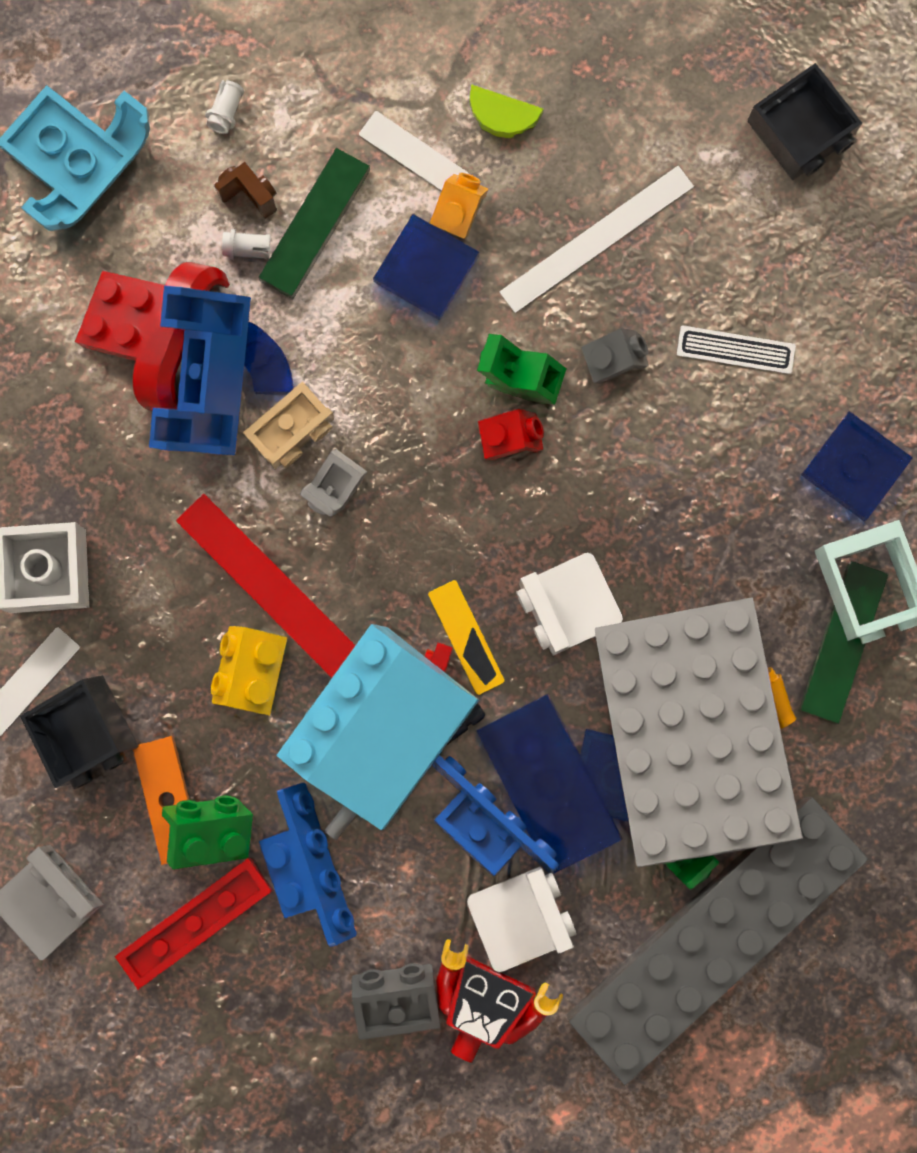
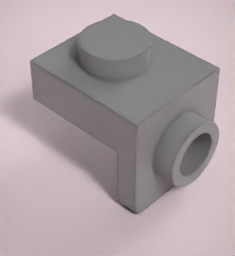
(333, 484)

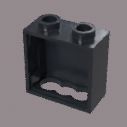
(805, 122)
(79, 732)

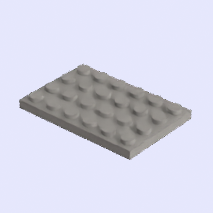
(697, 733)

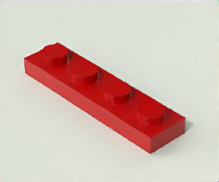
(193, 923)

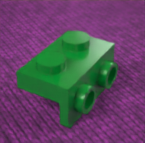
(207, 832)

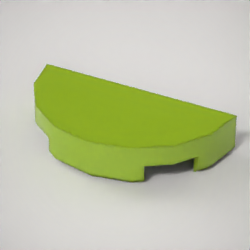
(502, 114)

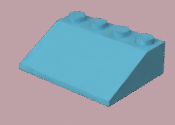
(377, 726)

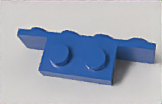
(482, 828)
(304, 869)

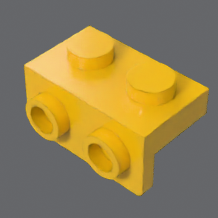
(248, 669)

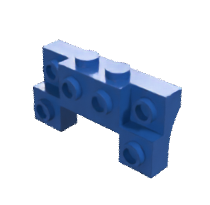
(209, 373)

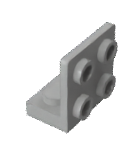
(46, 902)

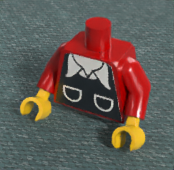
(487, 1003)

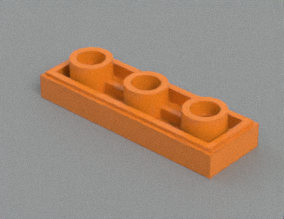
(159, 774)

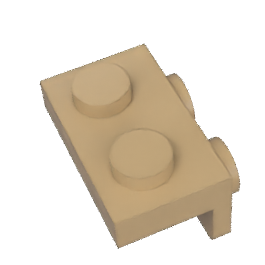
(290, 426)

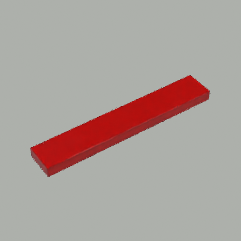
(266, 584)

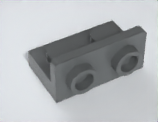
(395, 1001)

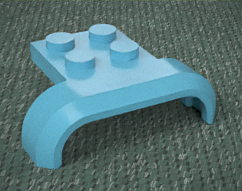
(73, 153)

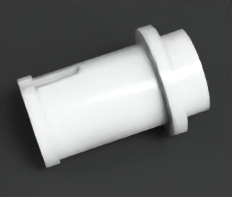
(222, 113)
(245, 245)

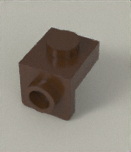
(243, 179)

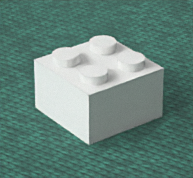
(43, 568)

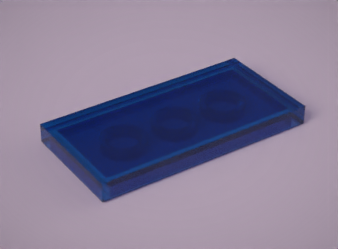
(549, 782)

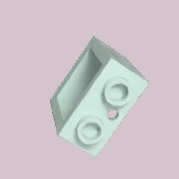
(903, 563)

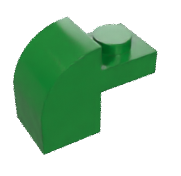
(520, 372)

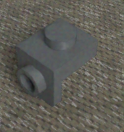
(615, 354)

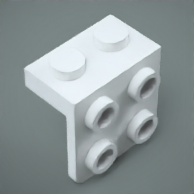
(568, 603)
(521, 919)

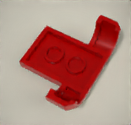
(126, 323)

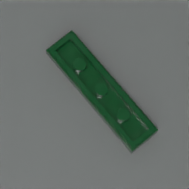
(314, 223)
(837, 657)

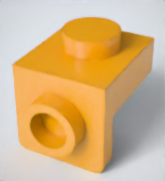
(458, 204)

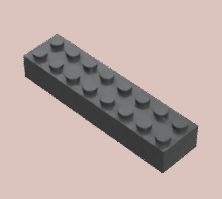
(713, 942)

